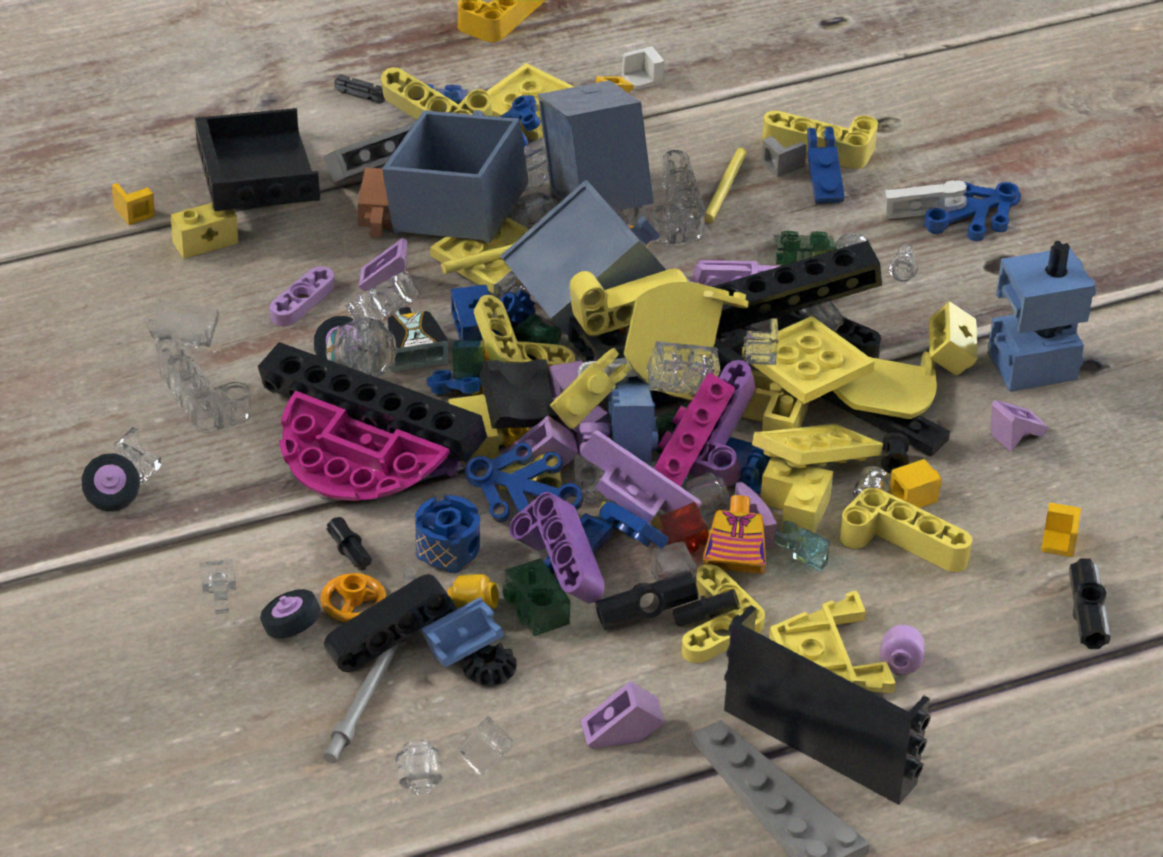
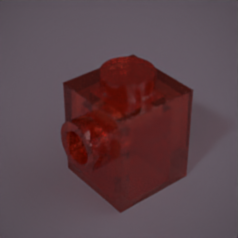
(685, 525)

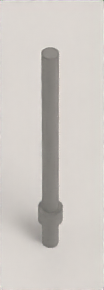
(344, 730)

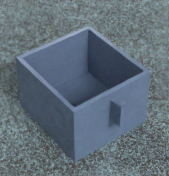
(596, 137)
(456, 175)
(575, 238)

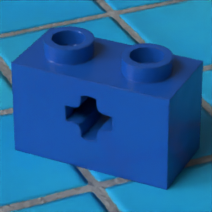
(462, 310)

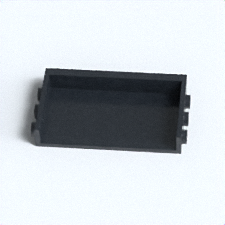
(255, 160)
(823, 713)

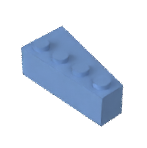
(633, 418)

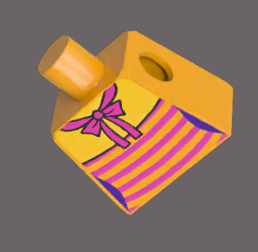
(737, 539)

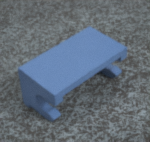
(462, 632)

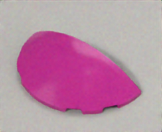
(350, 457)

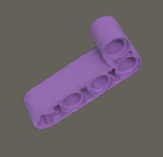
(715, 452)
(556, 526)

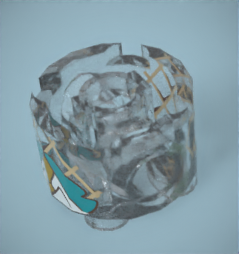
(363, 346)

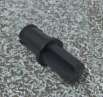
(349, 543)
(706, 608)

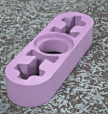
(288, 309)

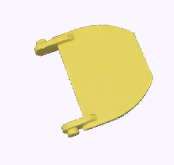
(675, 314)
(893, 388)

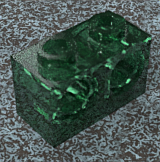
(536, 597)

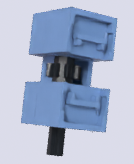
(1048, 302)

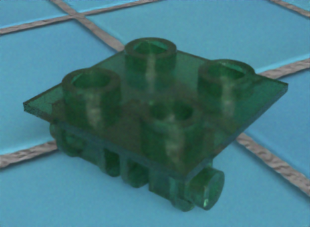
(790, 242)

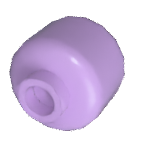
(902, 649)

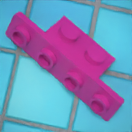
(692, 428)

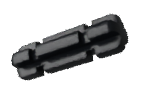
(359, 88)

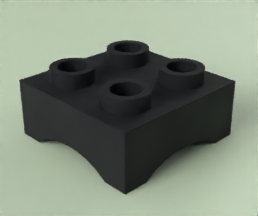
(517, 393)

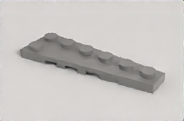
(778, 802)

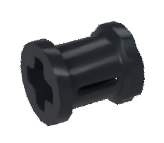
(895, 449)

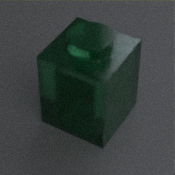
(468, 358)

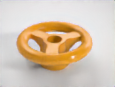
(354, 592)

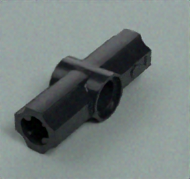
(1089, 603)
(626, 605)

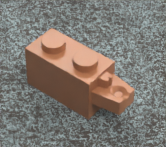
(373, 203)

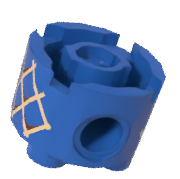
(447, 532)

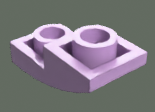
(758, 506)

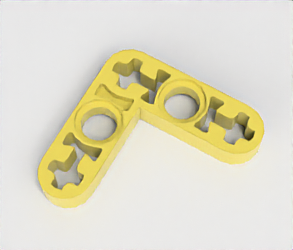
(491, 314)
(714, 643)

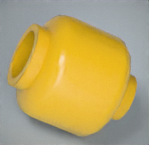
(472, 586)

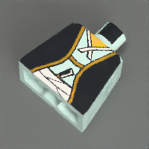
(417, 340)

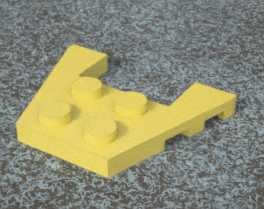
(819, 641)

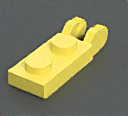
(588, 390)

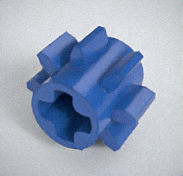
(518, 306)

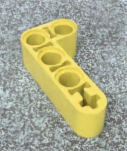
(402, 88)
(852, 143)
(612, 308)
(906, 526)

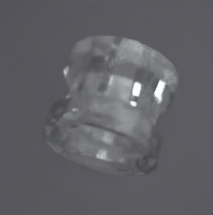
(872, 478)

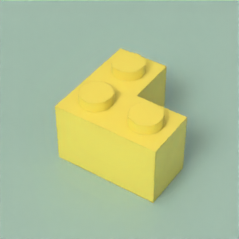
(774, 405)
(797, 491)

